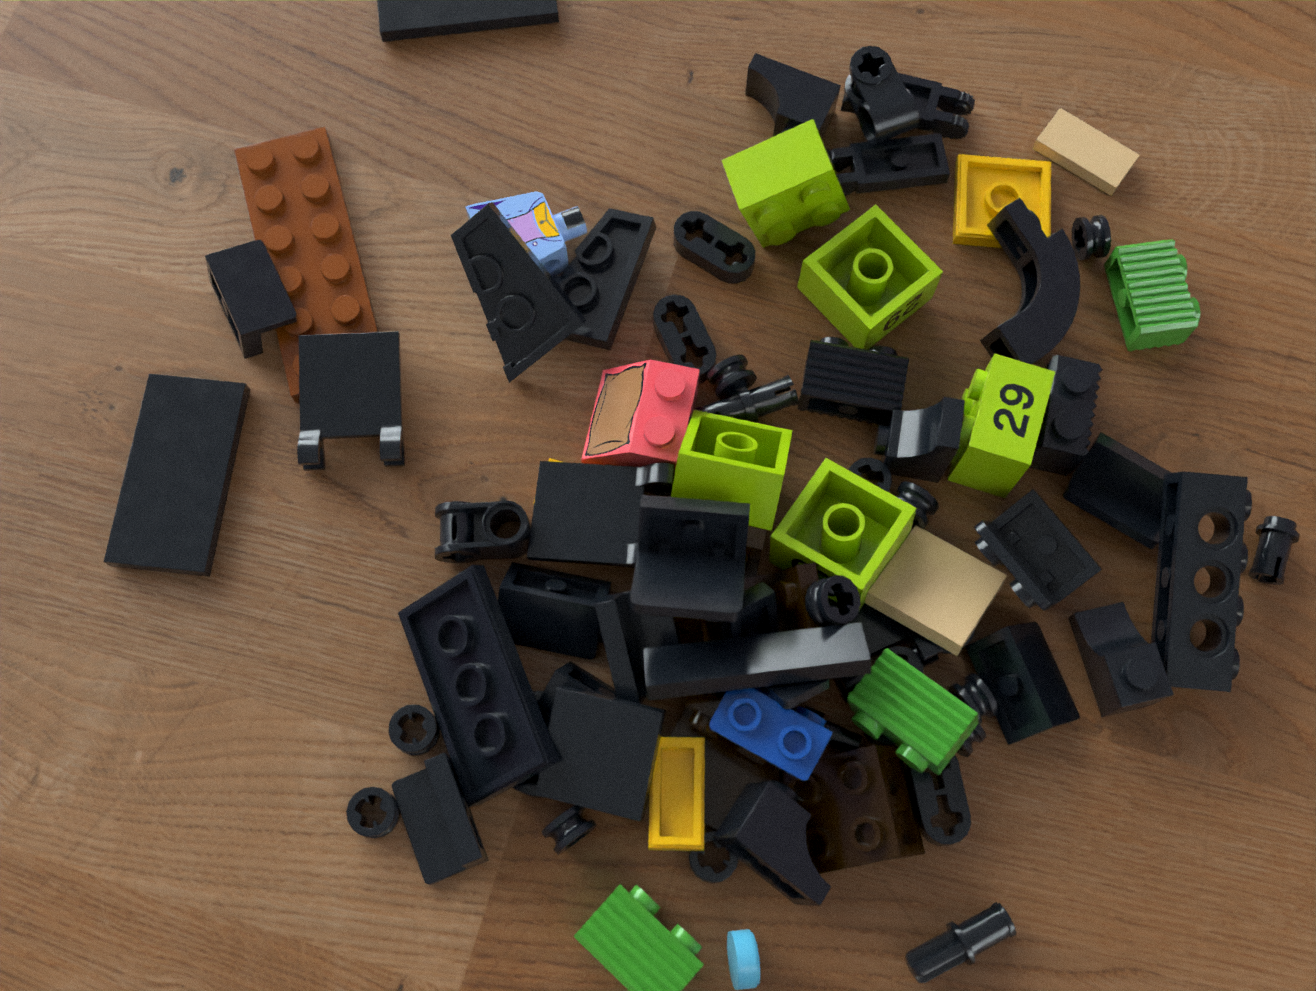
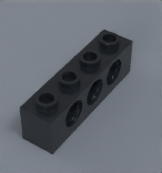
(1180, 556)

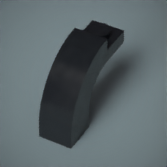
(1048, 285)

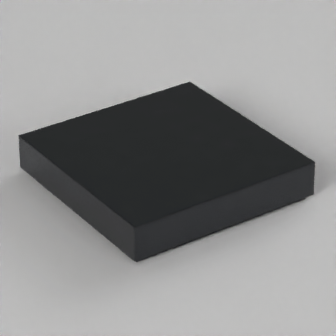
(603, 752)

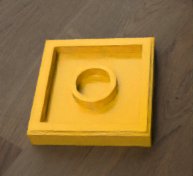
(988, 185)

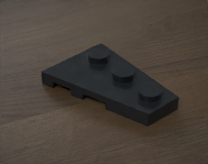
(605, 274)
(518, 295)

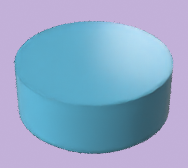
(743, 959)

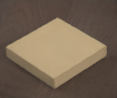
(935, 589)

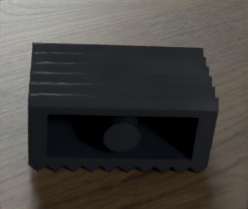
(852, 381)
(1067, 415)

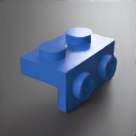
(775, 734)

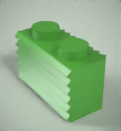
(1152, 294)
(912, 713)
(637, 946)

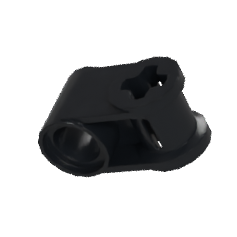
(879, 96)
(471, 531)

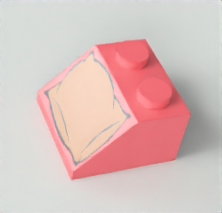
(641, 414)

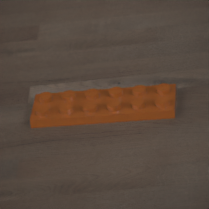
(308, 232)

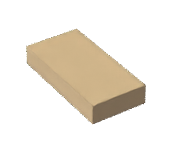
(1085, 151)

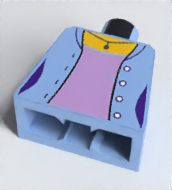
(538, 228)

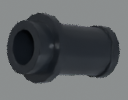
(1273, 549)

